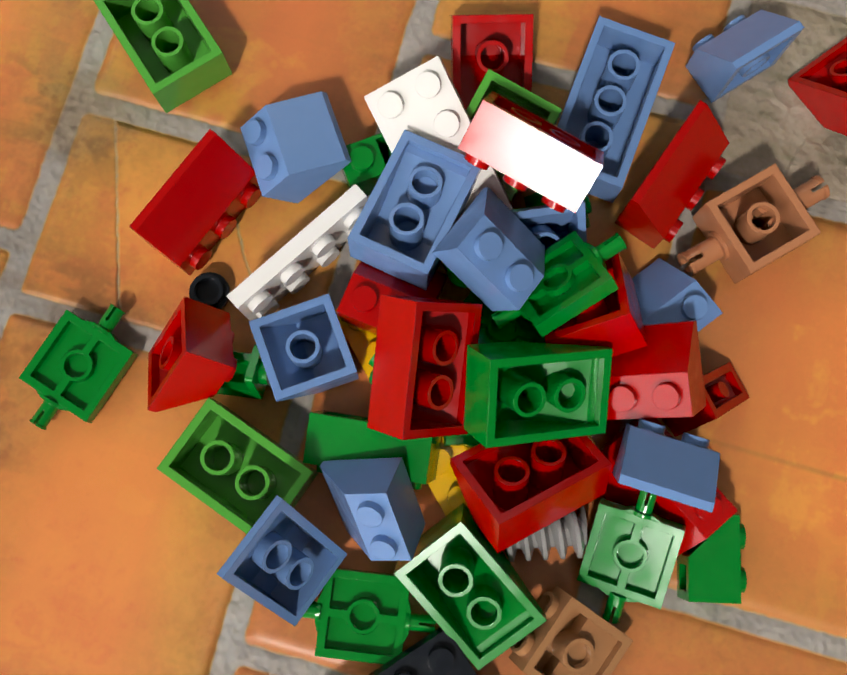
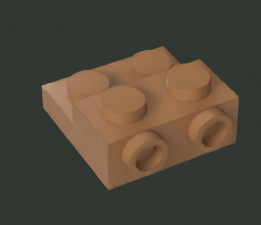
(570, 640)

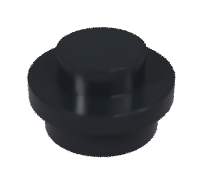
(210, 289)

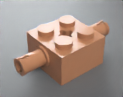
(761, 200)

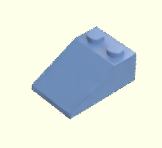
(412, 209)
(283, 562)

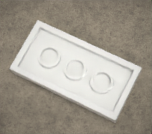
(430, 107)
(292, 264)

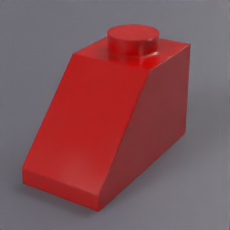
(722, 394)

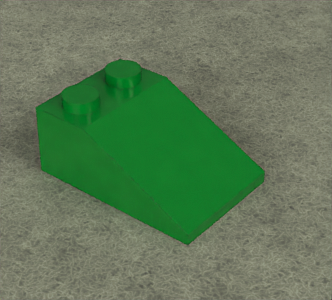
(535, 391)
(470, 588)

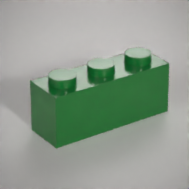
(347, 438)

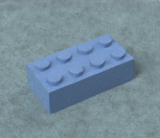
(615, 97)

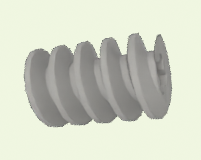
(565, 532)

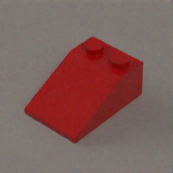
(491, 43)

